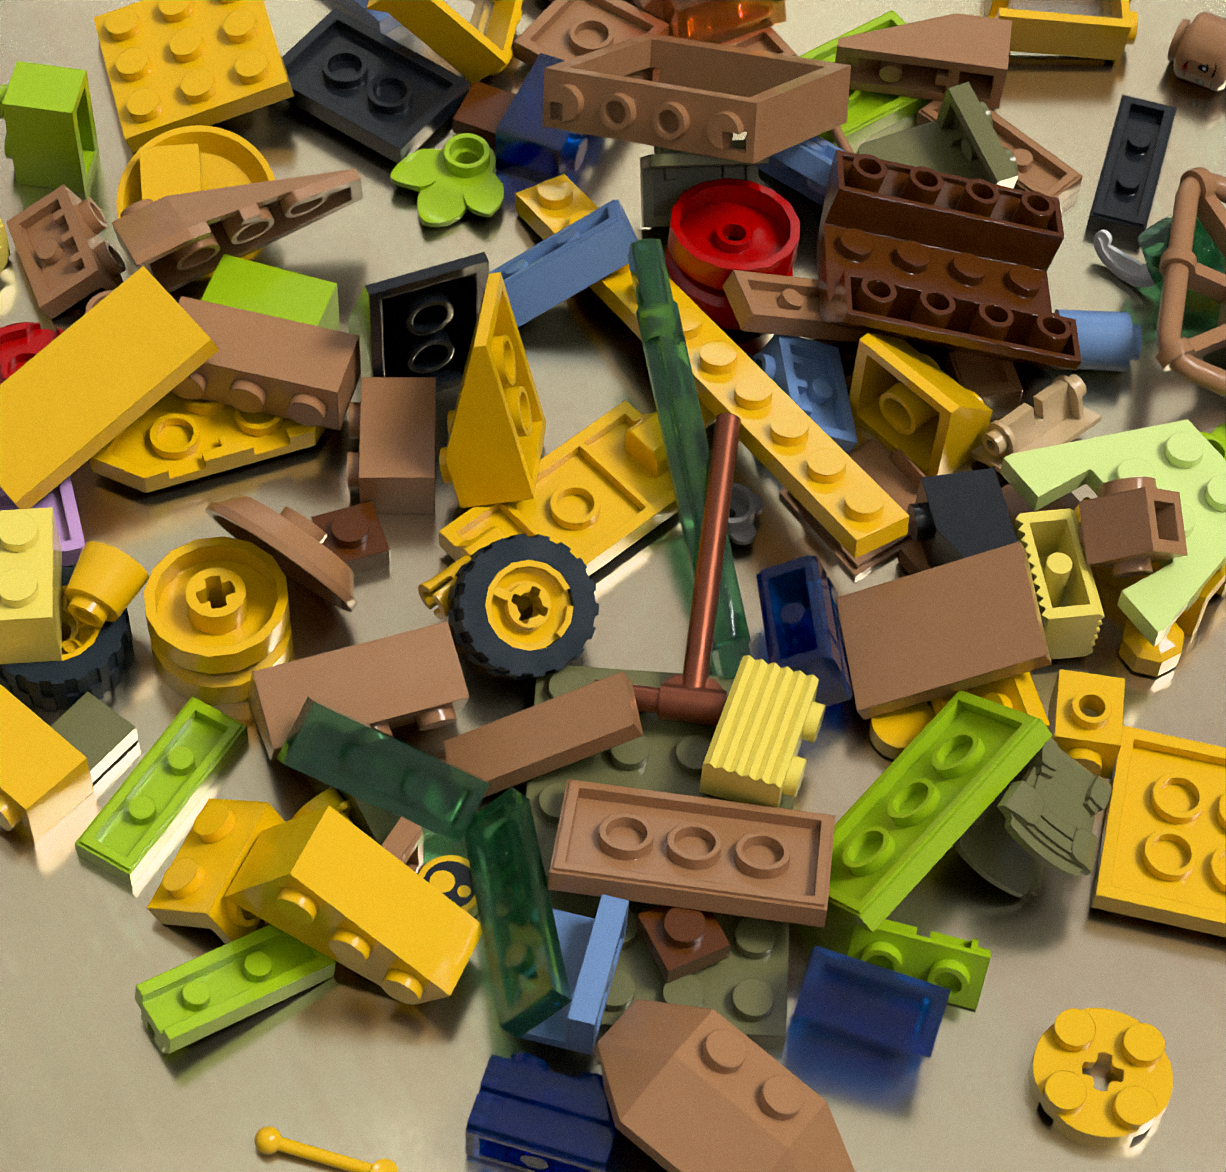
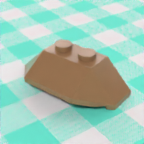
(711, 1097)

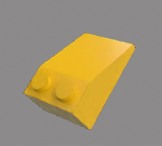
(497, 413)

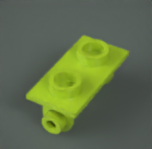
(936, 959)

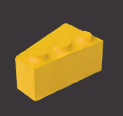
(356, 905)

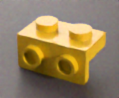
(206, 866)

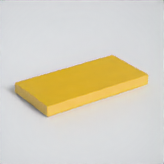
(94, 384)

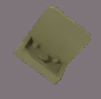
(955, 143)
(672, 172)

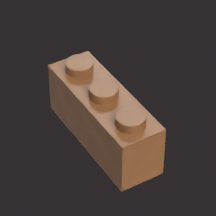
(274, 365)

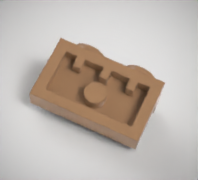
(65, 250)

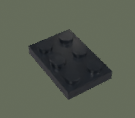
(371, 86)

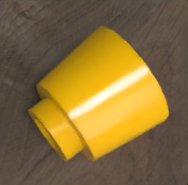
(103, 583)

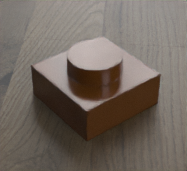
(355, 536)
(682, 940)

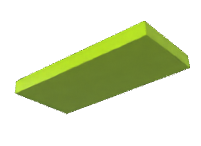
(926, 803)

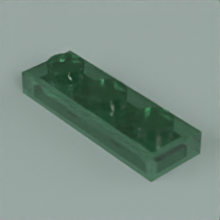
(383, 770)

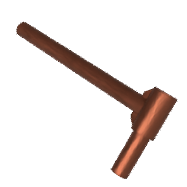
(694, 695)

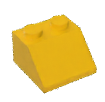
(915, 405)

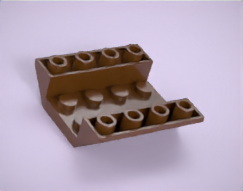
(942, 262)

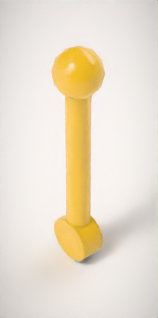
(269, 1140)

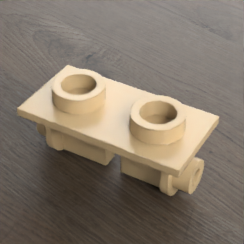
(1054, 420)

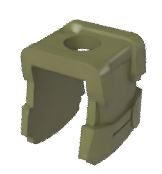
(1038, 823)

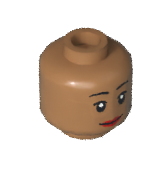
(1200, 51)

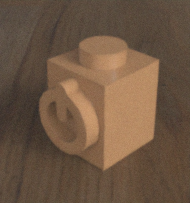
(1132, 526)

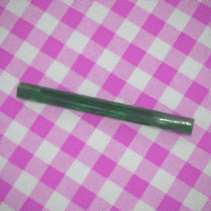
(684, 437)

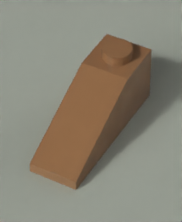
(931, 57)

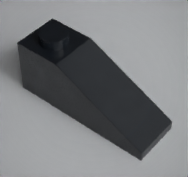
(960, 516)

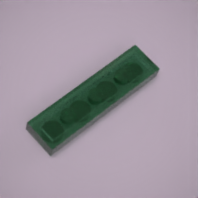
(516, 914)

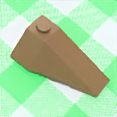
(191, 231)

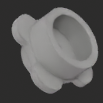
(745, 507)

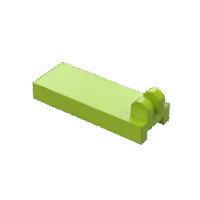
(228, 986)

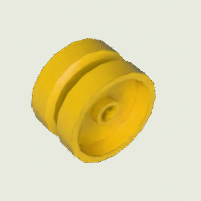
(217, 617)

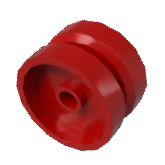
(726, 229)

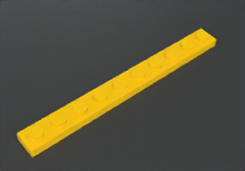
(730, 382)

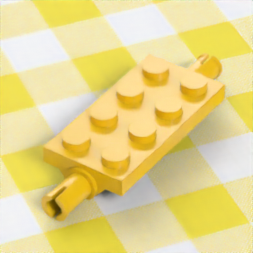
(589, 494)

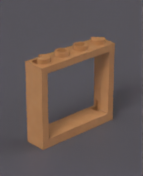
(699, 98)

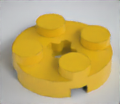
(1109, 1039)

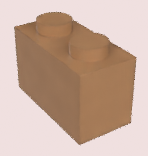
(396, 444)

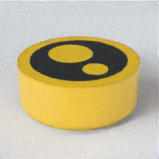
(453, 878)

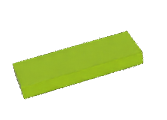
(161, 791)

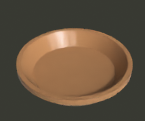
(293, 543)

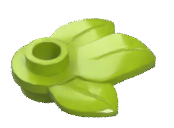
(452, 180)

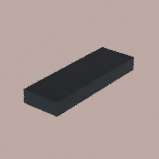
(1131, 167)

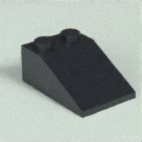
(421, 321)

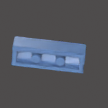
(567, 261)

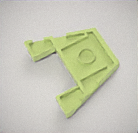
(1180, 463)

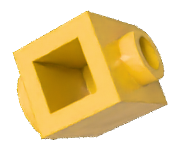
(1088, 718)

